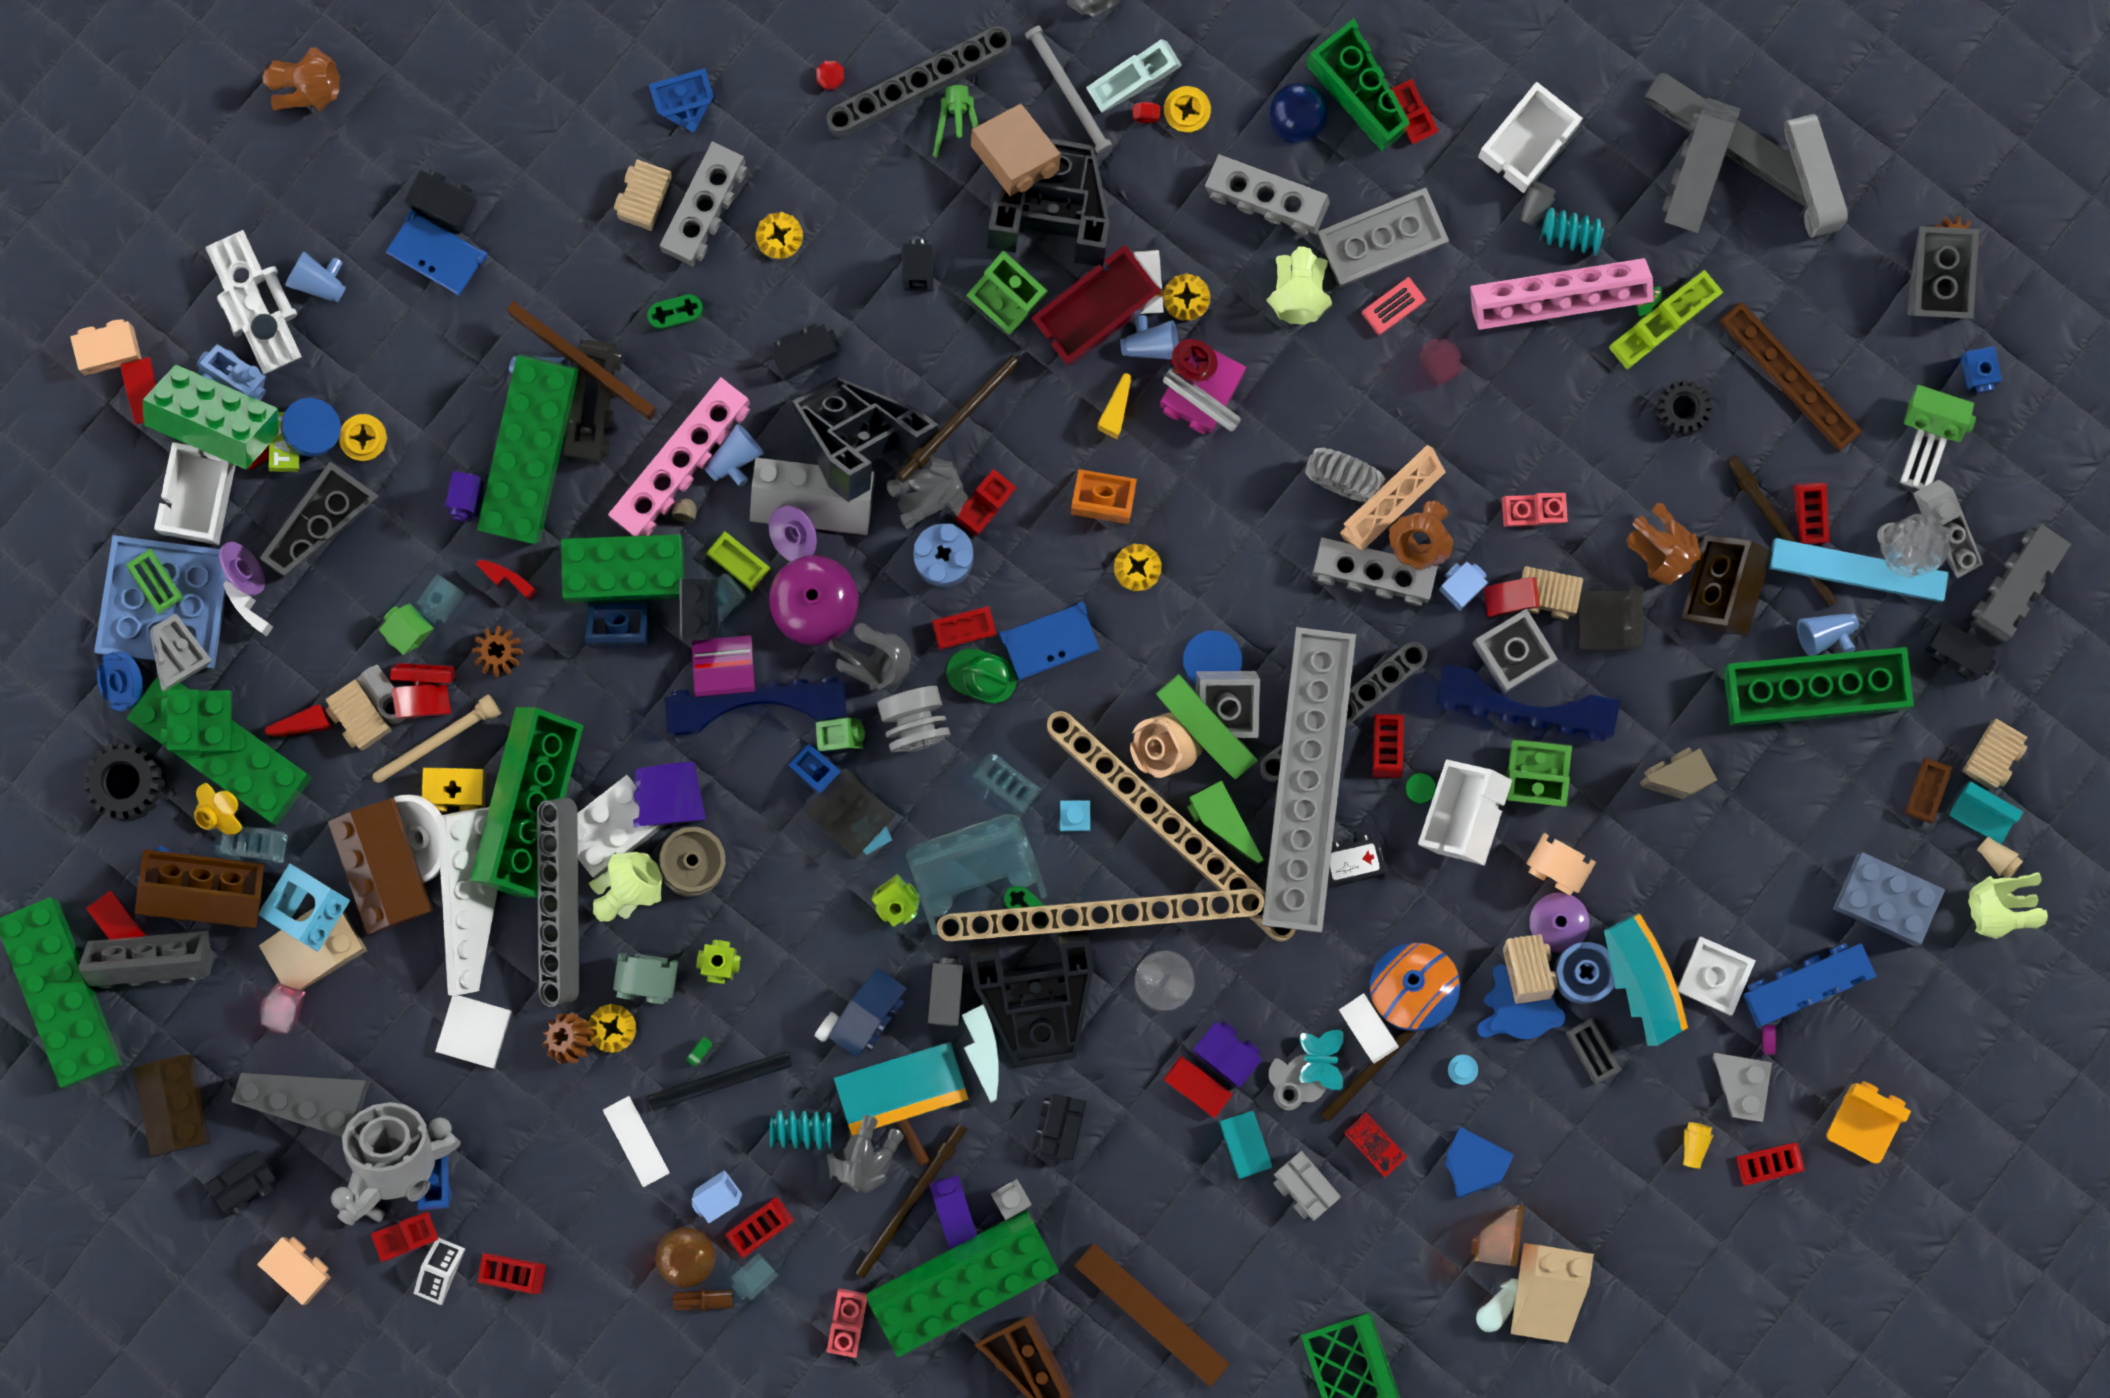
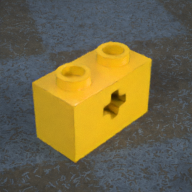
(470, 781)

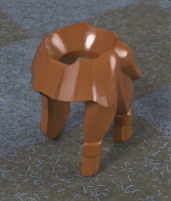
(313, 77)
(1427, 522)
(1677, 546)

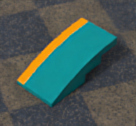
(1645, 974)
(902, 1087)

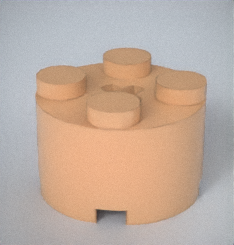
(1163, 746)
(1560, 864)

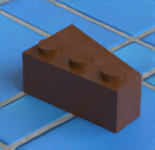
(1027, 1359)

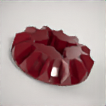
(1201, 353)

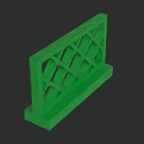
(1373, 1352)

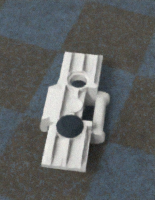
(244, 307)

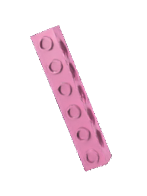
(1561, 293)
(720, 396)

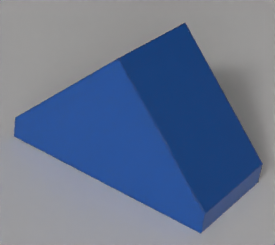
(814, 769)

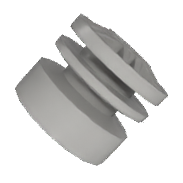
(914, 719)

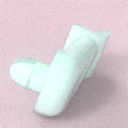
(1497, 1310)

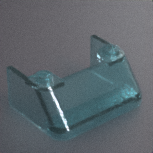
(970, 860)

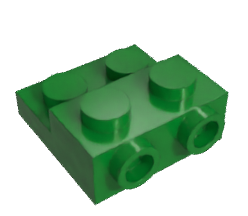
(197, 721)

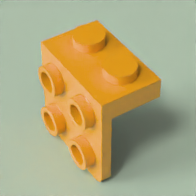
(1867, 1121)

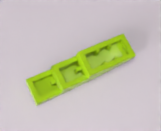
(1665, 319)

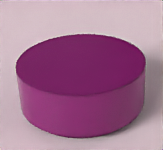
(1768, 1039)

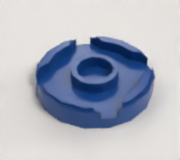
(310, 427)
(1211, 653)
(120, 681)

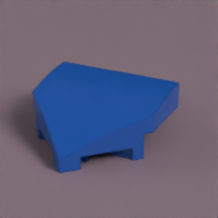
(683, 98)
(1475, 1163)

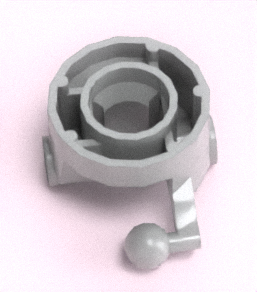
(396, 1173)

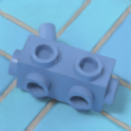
(232, 372)

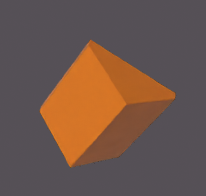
(1103, 496)

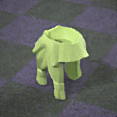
(1300, 292)
(633, 882)
(1992, 901)

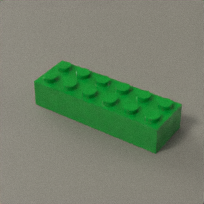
(528, 449)
(1818, 686)
(532, 770)
(249, 772)
(57, 994)
(962, 1283)

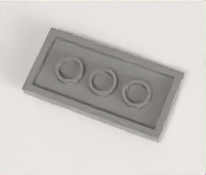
(1382, 237)

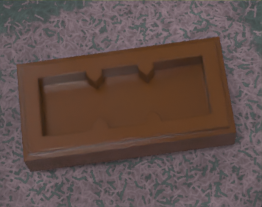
(1927, 790)

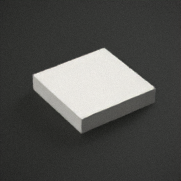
(1715, 976)
(473, 1031)

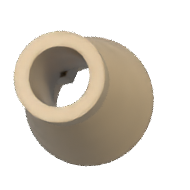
(2000, 858)

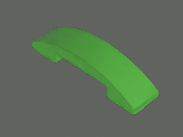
(1206, 727)

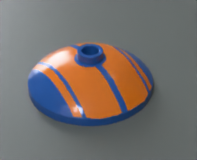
(1417, 1005)

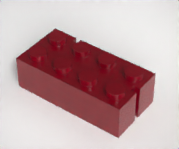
(1098, 305)

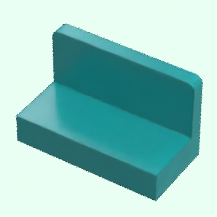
(1984, 812)
(1245, 1144)

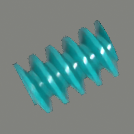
(1572, 231)
(801, 1129)

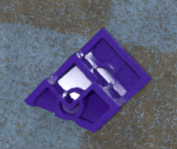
(668, 795)

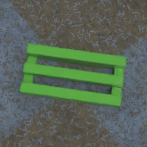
(168, 602)

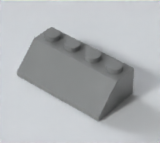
(804, 487)

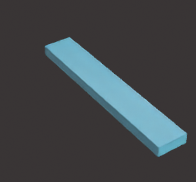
(1854, 570)

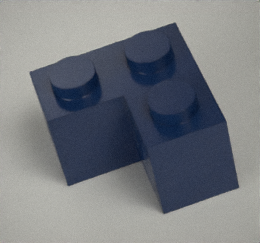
(868, 1013)

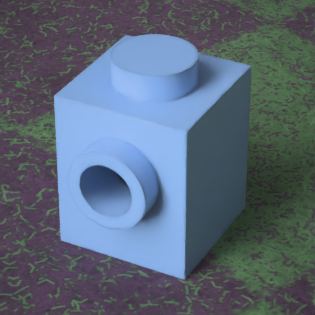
(1463, 584)
(716, 1197)

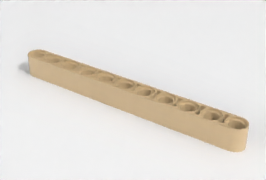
(1155, 820)
(1087, 921)

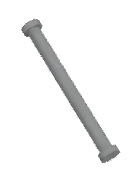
(1068, 89)

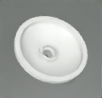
(421, 819)

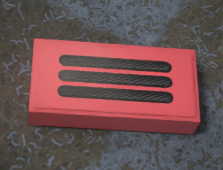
(1393, 306)

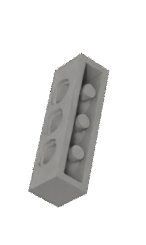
(716, 161)
(1229, 171)
(1332, 551)

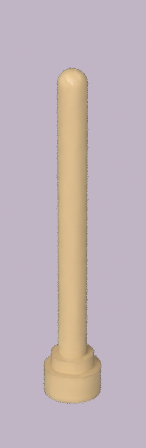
(485, 709)

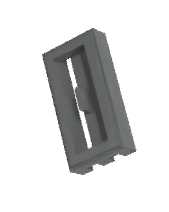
(1582, 1056)

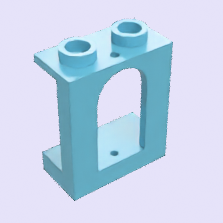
(288, 896)

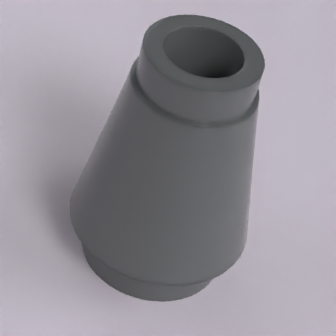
(1537, 203)

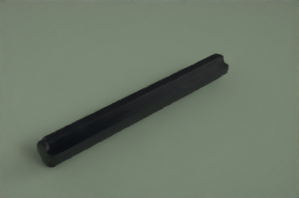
(719, 1081)

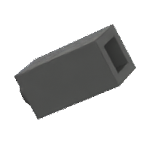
(945, 993)

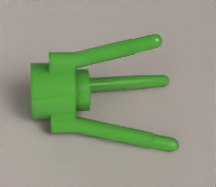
(957, 102)

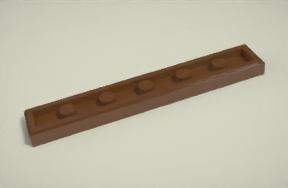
(581, 361)
(1790, 376)
(1152, 1314)

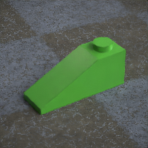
(1221, 818)

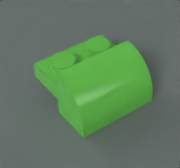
(1007, 293)
(1539, 772)

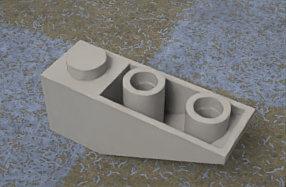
(1942, 504)

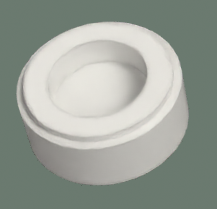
(827, 1027)

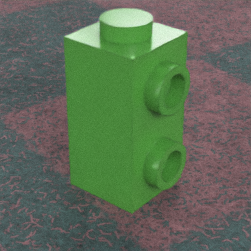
(1940, 414)

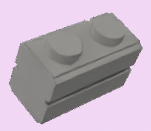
(1306, 1186)

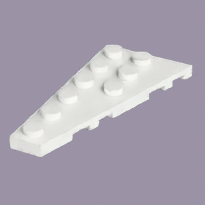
(466, 904)

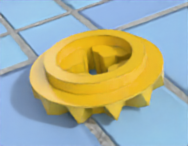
(1181, 97)
(774, 248)
(1197, 305)
(353, 428)
(1137, 581)
(616, 1041)

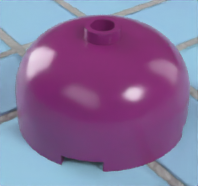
(816, 620)

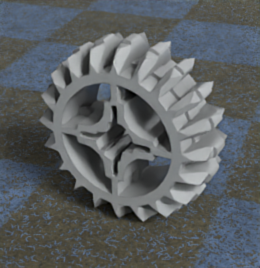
(1344, 474)

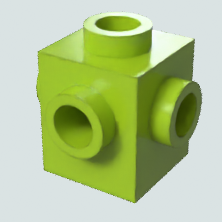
(896, 901)
(730, 963)

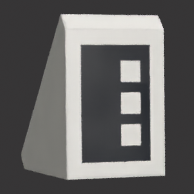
(438, 1270)

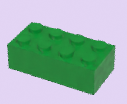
(210, 416)
(622, 568)

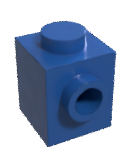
(1981, 370)

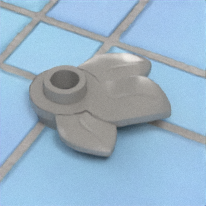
(1286, 1077)

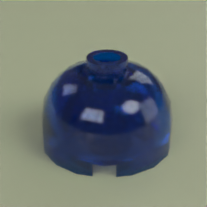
(1298, 112)

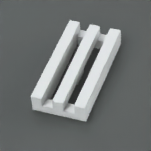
(1934, 464)

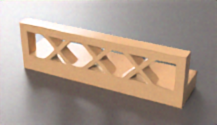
(1393, 499)

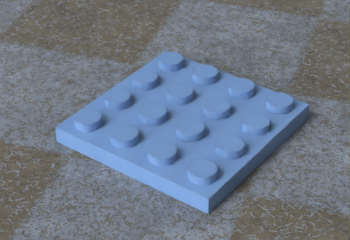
(128, 614)

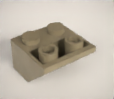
(1682, 777)

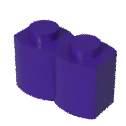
(464, 496)
(1228, 1054)

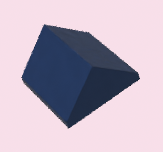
(617, 624)

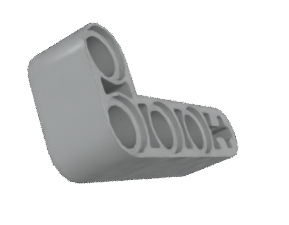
(1816, 175)

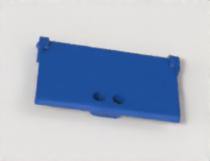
(438, 249)
(1049, 636)

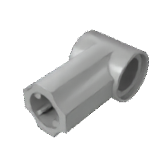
(379, 691)

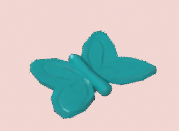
(1319, 1057)

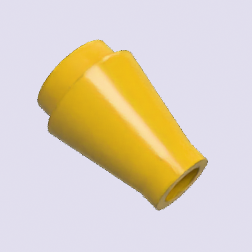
(1696, 1143)

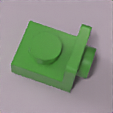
(839, 734)

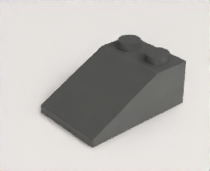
(1944, 273)

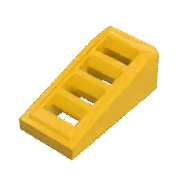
(1113, 415)

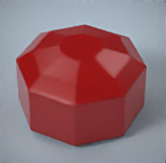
(830, 75)
(1146, 112)

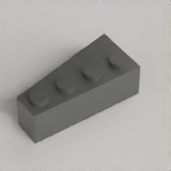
(1701, 165)
(321, 515)
(2019, 584)
(310, 1101)

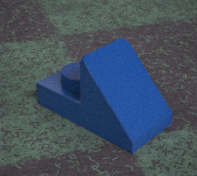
(439, 1192)

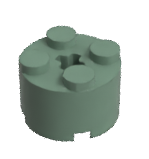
(645, 977)

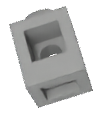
(1011, 1199)

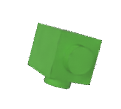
(405, 628)

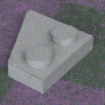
(176, 652)
(1744, 1084)

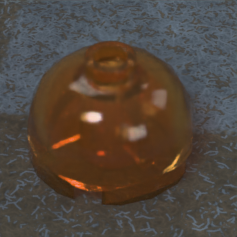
(685, 1257)

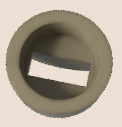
(684, 510)

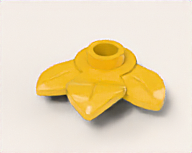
(216, 810)

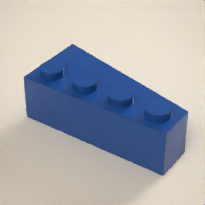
(1809, 984)

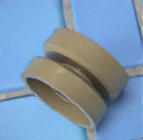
(687, 879)

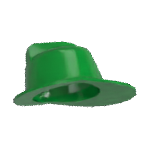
(981, 675)

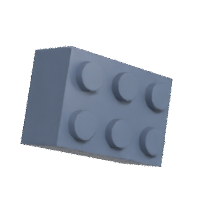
(1888, 899)

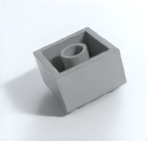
(1515, 651)
(1232, 698)

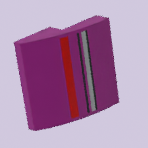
(723, 666)

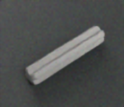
(1202, 400)

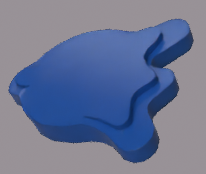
(1517, 1020)

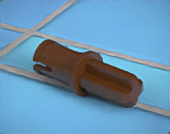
(703, 1300)

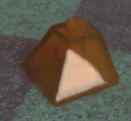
(1500, 1239)

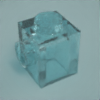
(439, 599)

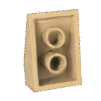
(300, 965)
(1550, 1291)

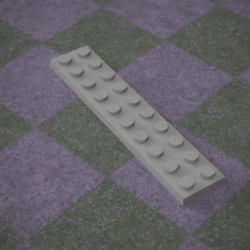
(1308, 780)

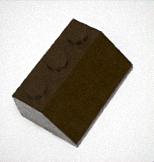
(1726, 584)
(172, 1105)

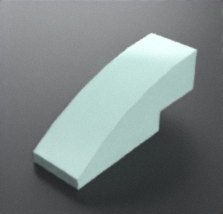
(1134, 75)
(984, 1050)

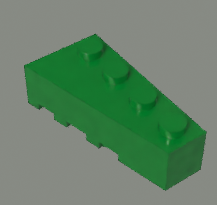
(1359, 85)

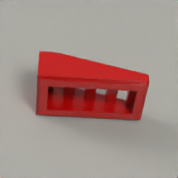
(1822, 511)
(306, 721)
(1388, 770)
(1772, 1173)
(780, 1212)
(535, 1280)

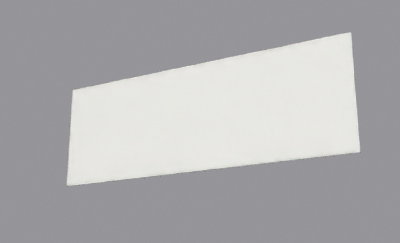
(636, 1141)

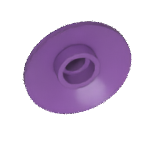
(792, 532)
(242, 568)
(1548, 909)

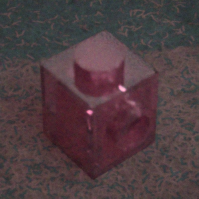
(1441, 361)
(281, 1008)

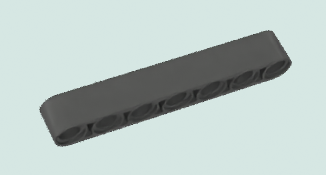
(927, 70)
(1745, 146)
(1376, 683)
(558, 901)

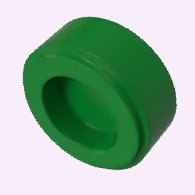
(1420, 788)
(699, 1051)

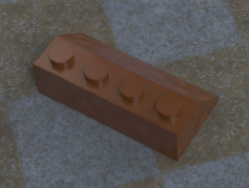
(380, 866)
(199, 888)

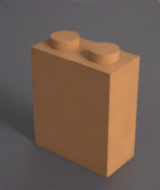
(1015, 150)

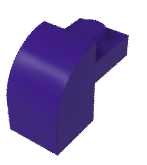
(953, 1211)

